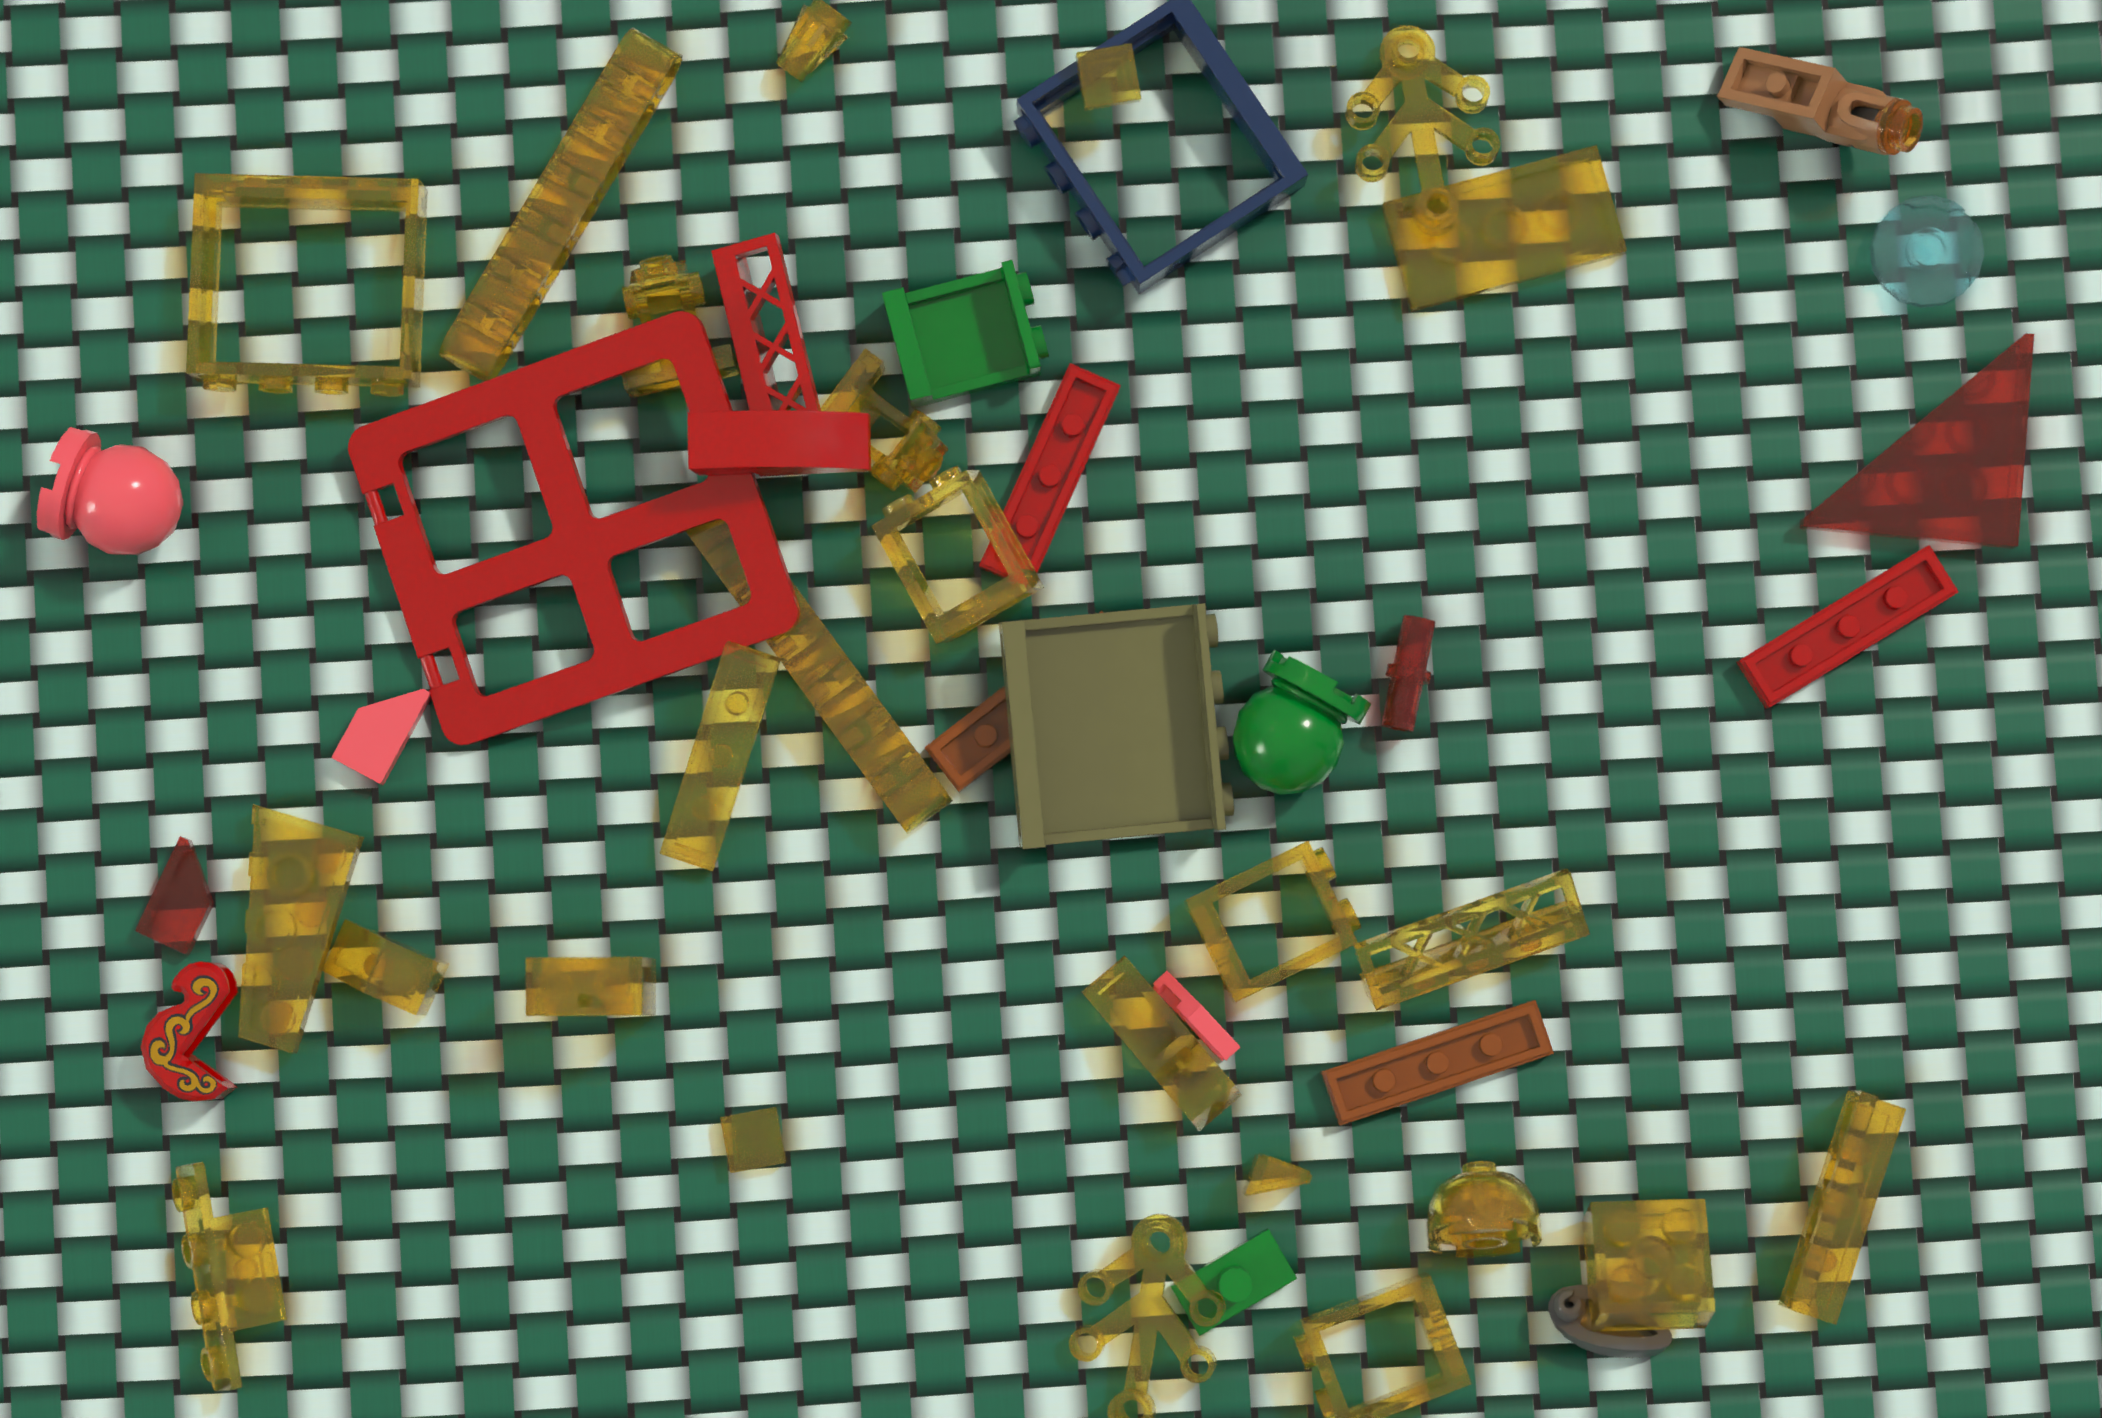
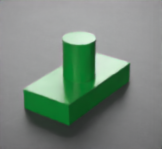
(1241, 1277)

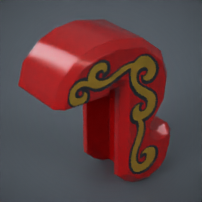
(180, 1029)

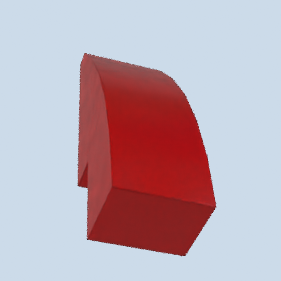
(778, 442)

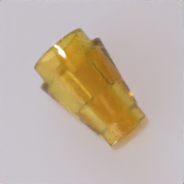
(812, 39)

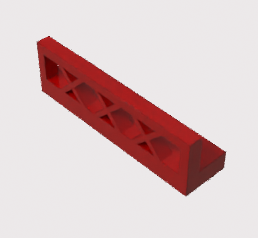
(747, 329)

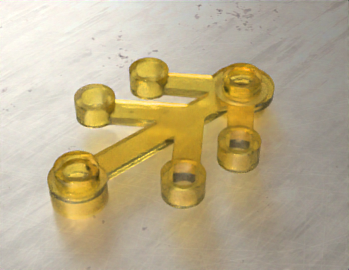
(1421, 118)
(1149, 1311)

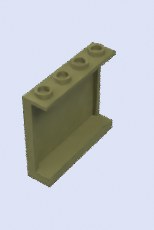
(1115, 725)

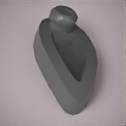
(1571, 1317)

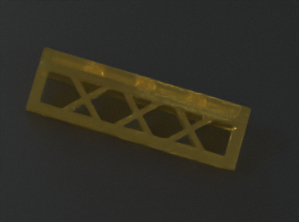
(1476, 949)
(1842, 1206)

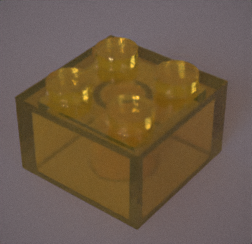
(1648, 1265)

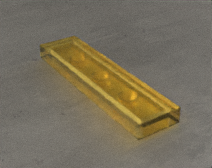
(720, 755)

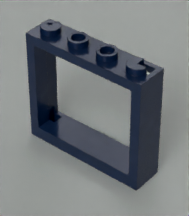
(1235, 95)

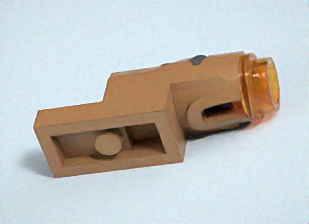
(1820, 103)

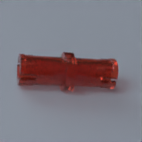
(1408, 673)

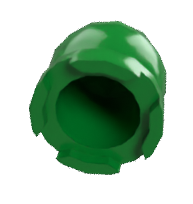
(1293, 730)

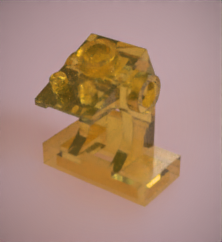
(659, 288)
(919, 451)

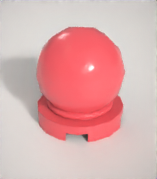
(115, 496)

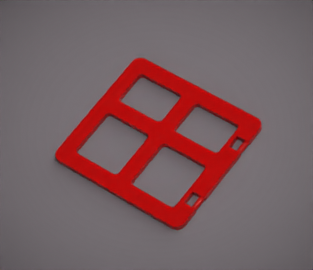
(579, 541)

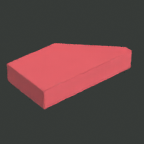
(380, 734)
(1195, 1016)

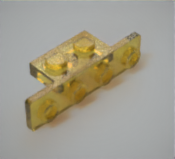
(231, 1271)

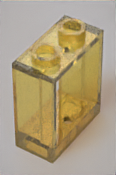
(983, 606)
(1222, 952)
(590, 986)
(1436, 1329)

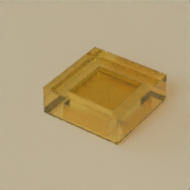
(1108, 76)
(753, 1139)

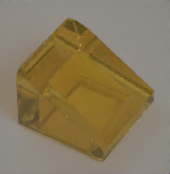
(1273, 1174)

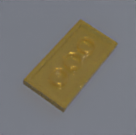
(1508, 229)

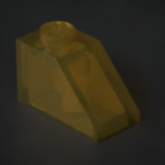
(385, 968)

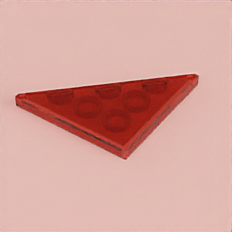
(1952, 471)

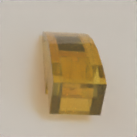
(1162, 1043)

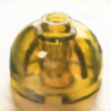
(1482, 1213)

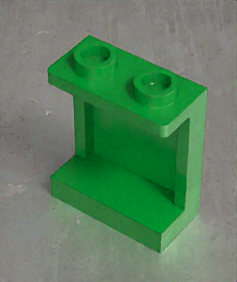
(965, 335)

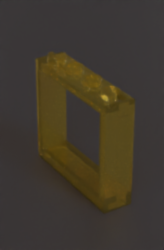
(311, 193)

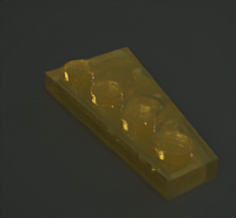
(294, 908)

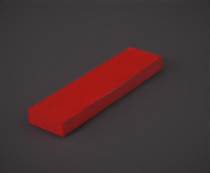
(1055, 464)
(1847, 627)

